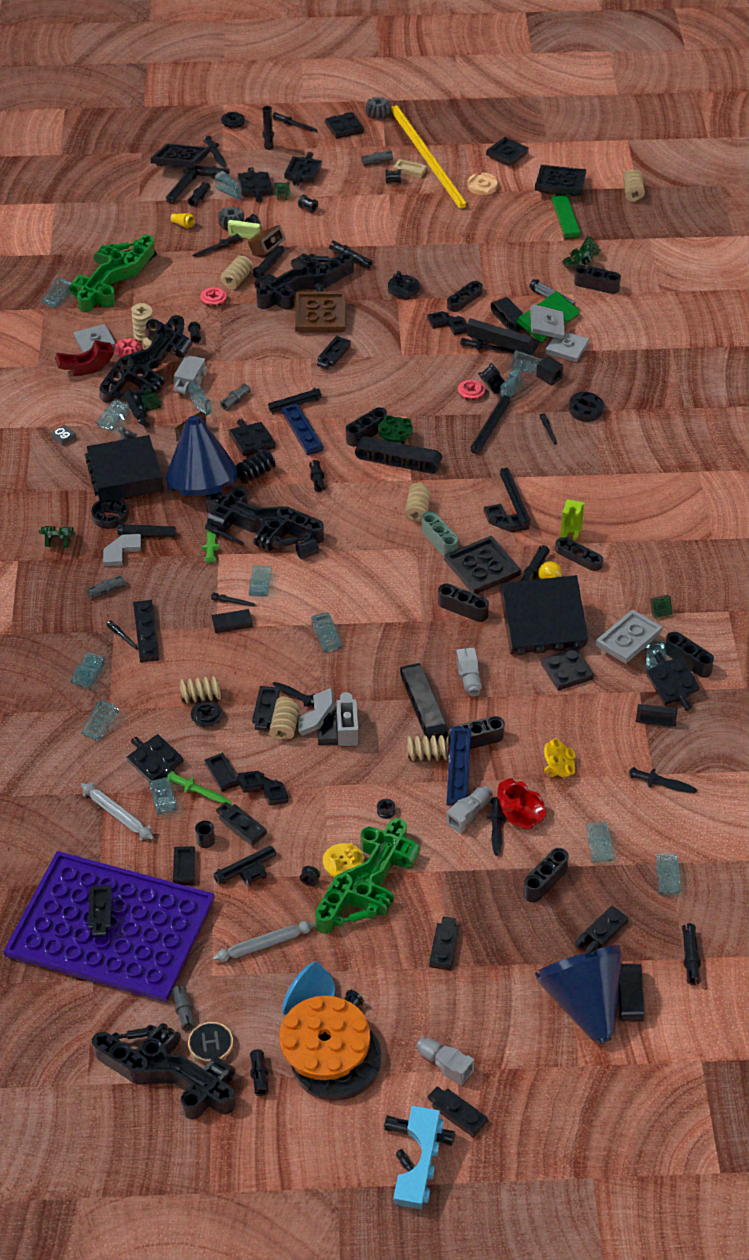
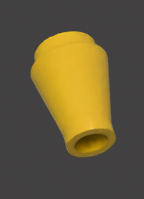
(183, 219)

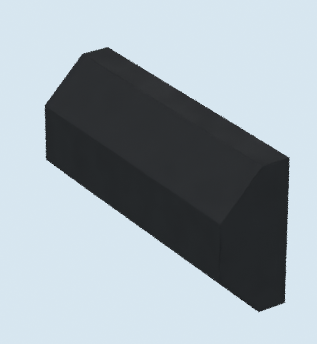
(501, 337)

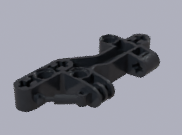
(304, 275)
(163, 340)
(268, 522)
(201, 1085)

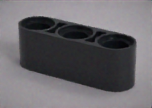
(597, 279)
(507, 314)
(364, 426)
(463, 602)
(696, 658)
(484, 731)
(545, 875)
(631, 993)

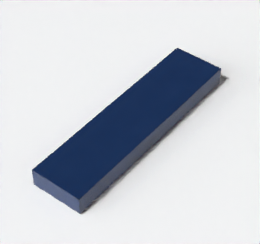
(302, 429)
(458, 764)

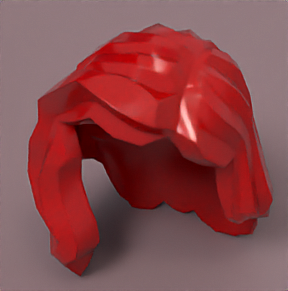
(520, 804)

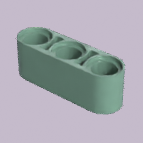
(438, 533)

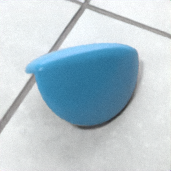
(309, 983)

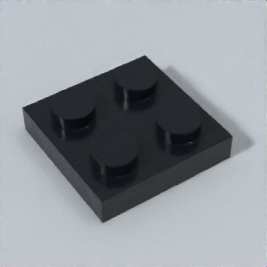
(344, 125)
(507, 151)
(567, 669)

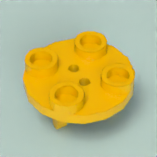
(559, 759)
(350, 855)

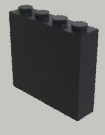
(124, 468)
(543, 615)

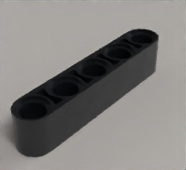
(398, 455)
(423, 701)

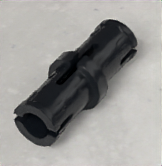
(199, 194)
(317, 476)
(259, 1072)

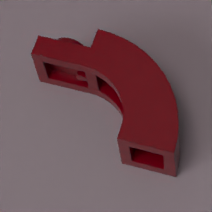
(87, 362)

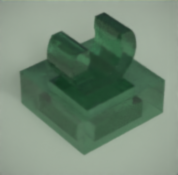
(282, 189)
(595, 251)
(150, 400)
(661, 606)

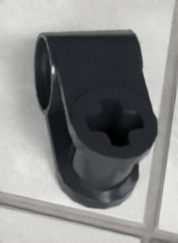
(492, 378)

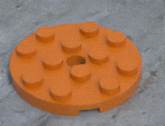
(328, 1058)

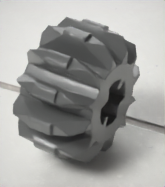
(378, 107)
(229, 213)

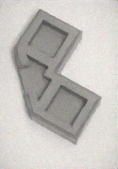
(125, 543)
(323, 703)

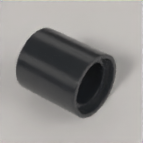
(307, 548)
(205, 834)

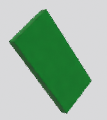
(556, 302)

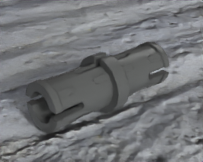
(377, 157)
(235, 397)
(105, 587)
(183, 1008)

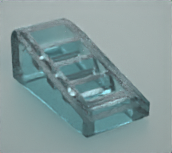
(225, 183)
(56, 287)
(523, 360)
(324, 621)
(101, 706)

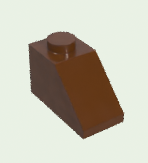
(266, 240)

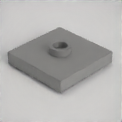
(547, 321)
(86, 337)
(569, 348)

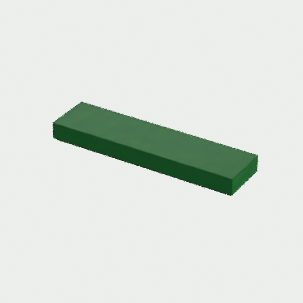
(565, 216)

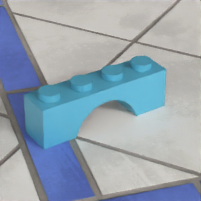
(412, 1186)

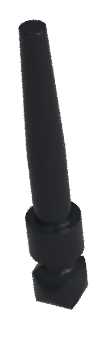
(545, 422)
(216, 530)
(223, 598)
(117, 630)
(405, 1162)

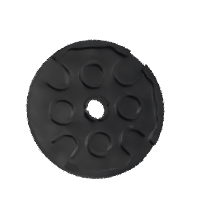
(350, 1085)

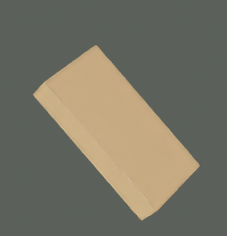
(410, 168)

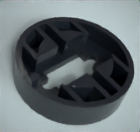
(585, 413)
(114, 506)

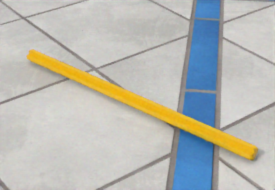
(430, 159)

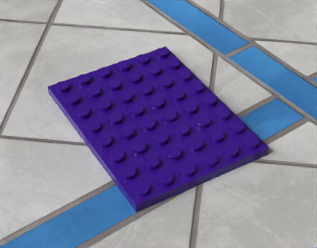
(148, 935)

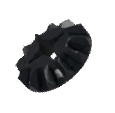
(233, 119)
(205, 708)

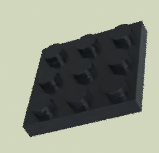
(179, 155)
(560, 180)
(482, 564)

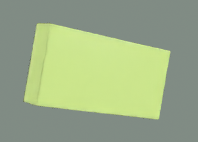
(244, 229)

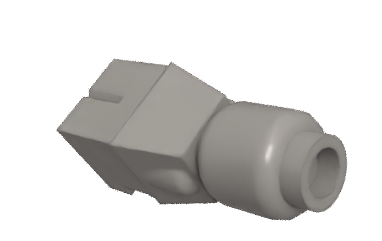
(468, 670)
(467, 808)
(448, 1060)

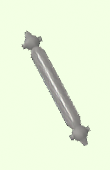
(117, 811)
(263, 941)

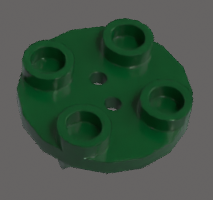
(578, 256)
(395, 429)
(64, 533)

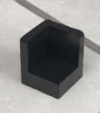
(549, 370)

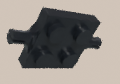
(303, 169)
(255, 184)
(251, 437)
(672, 680)
(154, 758)

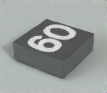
(63, 435)

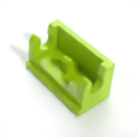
(572, 518)

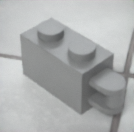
(191, 370)
(347, 720)

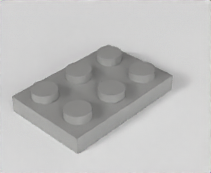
(629, 636)

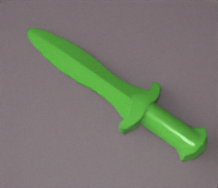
(210, 547)
(191, 785)

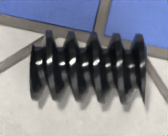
(255, 466)

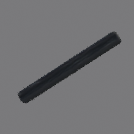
(490, 424)
(515, 496)

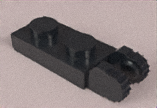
(602, 929)

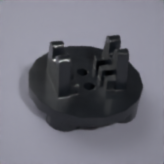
(403, 286)

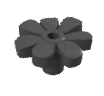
(125, 433)

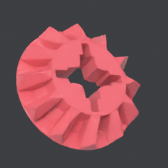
(208, 294)
(122, 350)
(469, 385)

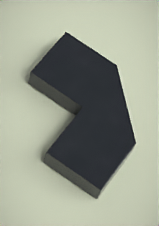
(440, 319)
(496, 516)
(256, 781)

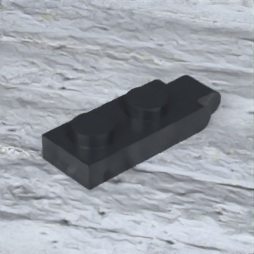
(333, 352)
(137, 408)
(265, 707)
(241, 823)
(100, 910)
(444, 944)
(457, 1111)

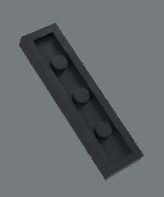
(146, 631)

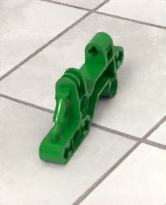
(114, 267)
(384, 852)

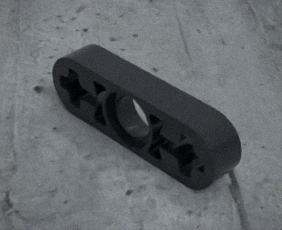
(457, 302)
(590, 559)

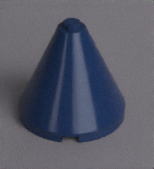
(200, 462)
(587, 989)

